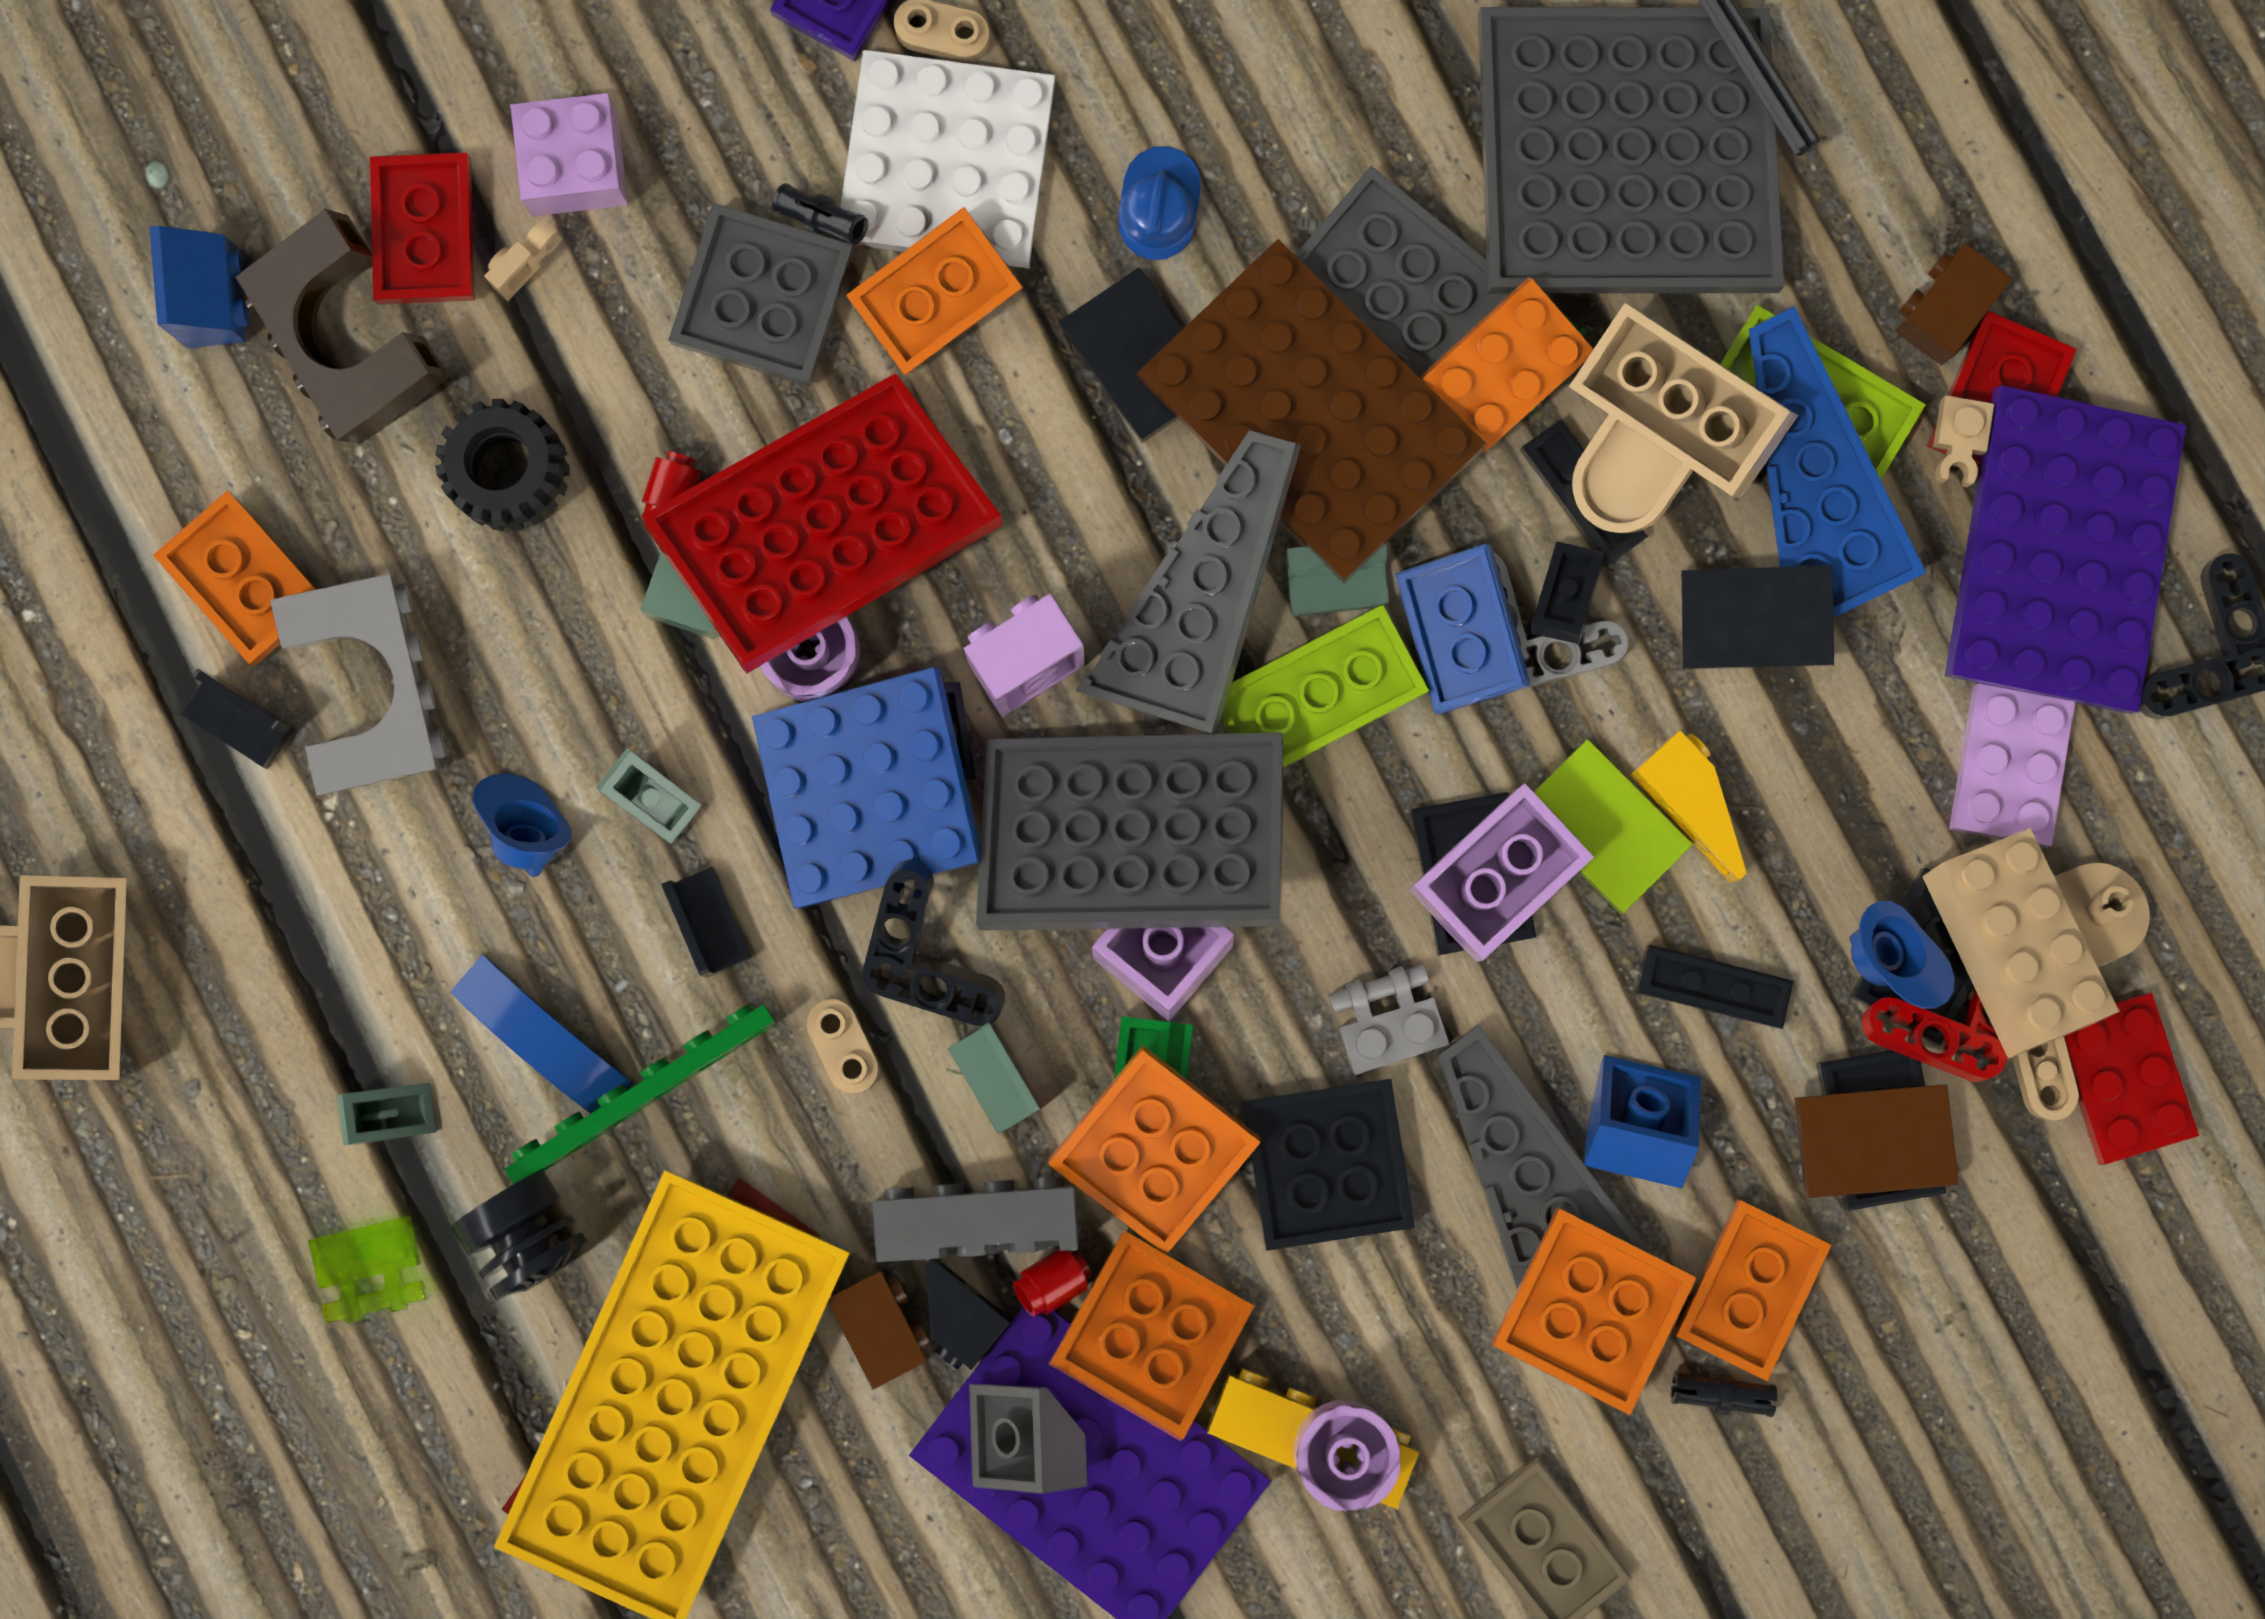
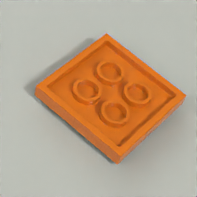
(1154, 1150)
(1593, 1311)
(1151, 1335)

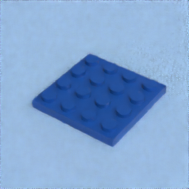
(866, 786)

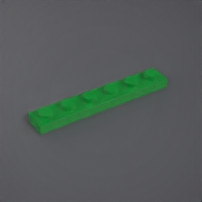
(658, 1081)

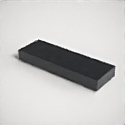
(1554, 459)
(1714, 987)

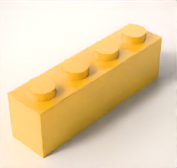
(1269, 1420)

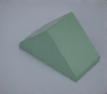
(673, 604)
(386, 1114)

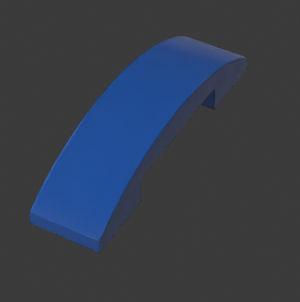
(537, 1035)

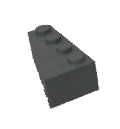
(975, 1221)

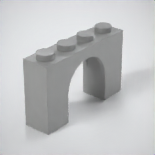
(404, 738)

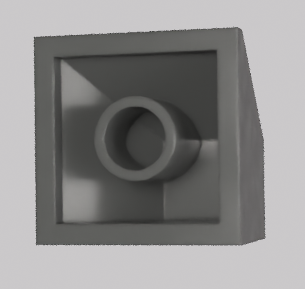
(1024, 1440)

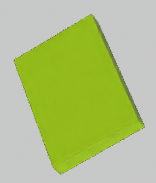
(1615, 823)

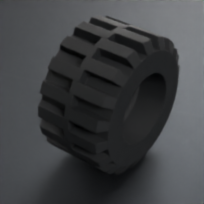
(479, 433)

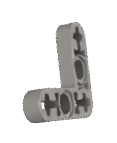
(1595, 659)

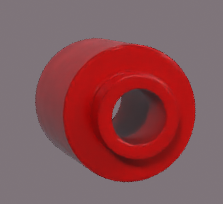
(669, 478)
(1052, 1282)

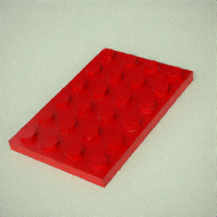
(821, 522)

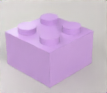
(569, 154)
(1162, 963)

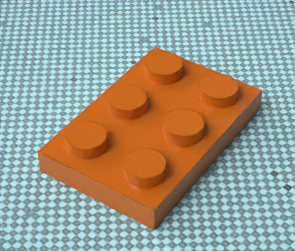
(934, 291)
(1508, 362)
(233, 573)
(1752, 1290)

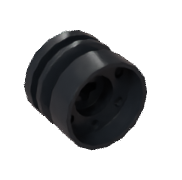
(520, 1235)

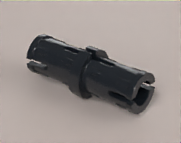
(820, 213)
(1723, 1394)

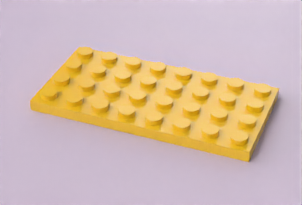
(672, 1399)

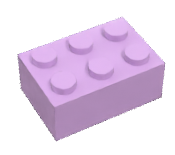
(1024, 653)
(1501, 873)

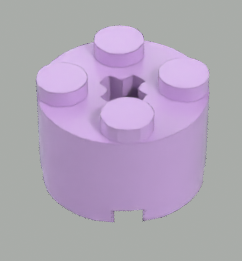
(825, 673)
(1350, 1484)

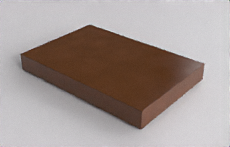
(1876, 1141)

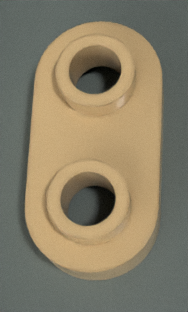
(939, 32)
(845, 1044)
(2049, 1069)

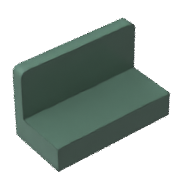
(1318, 591)
(994, 1078)

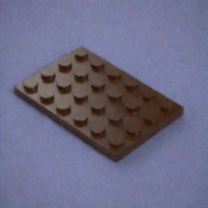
(1303, 368)

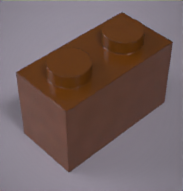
(1952, 304)
(880, 1327)

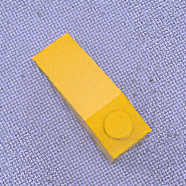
(1690, 795)

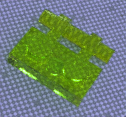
(365, 1253)

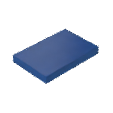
(1463, 629)

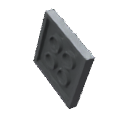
(761, 294)

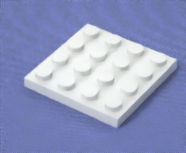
(947, 140)

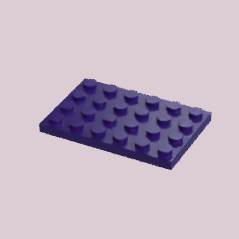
(2065, 550)
(1150, 1501)

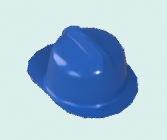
(1159, 203)
(521, 821)
(1899, 954)

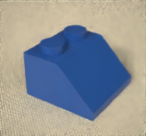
(197, 287)
(1643, 1122)

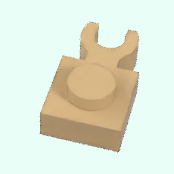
(516, 265)
(1963, 431)

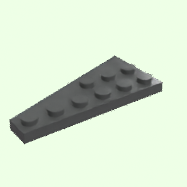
(1194, 613)
(1520, 1154)

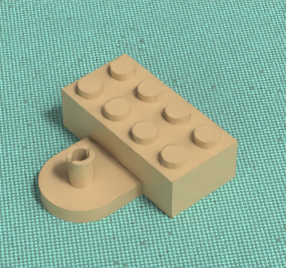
(1666, 418)
(2037, 936)
(65, 978)

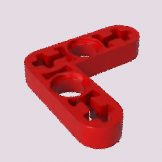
(1975, 1034)

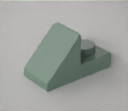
(648, 796)

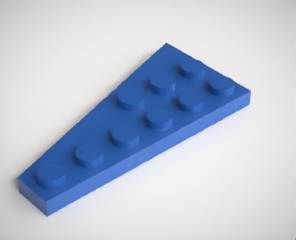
(1821, 478)

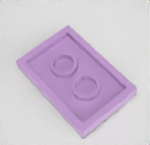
(2011, 763)

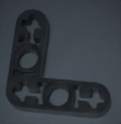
(2236, 650)
(903, 957)

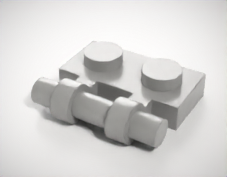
(1394, 1034)

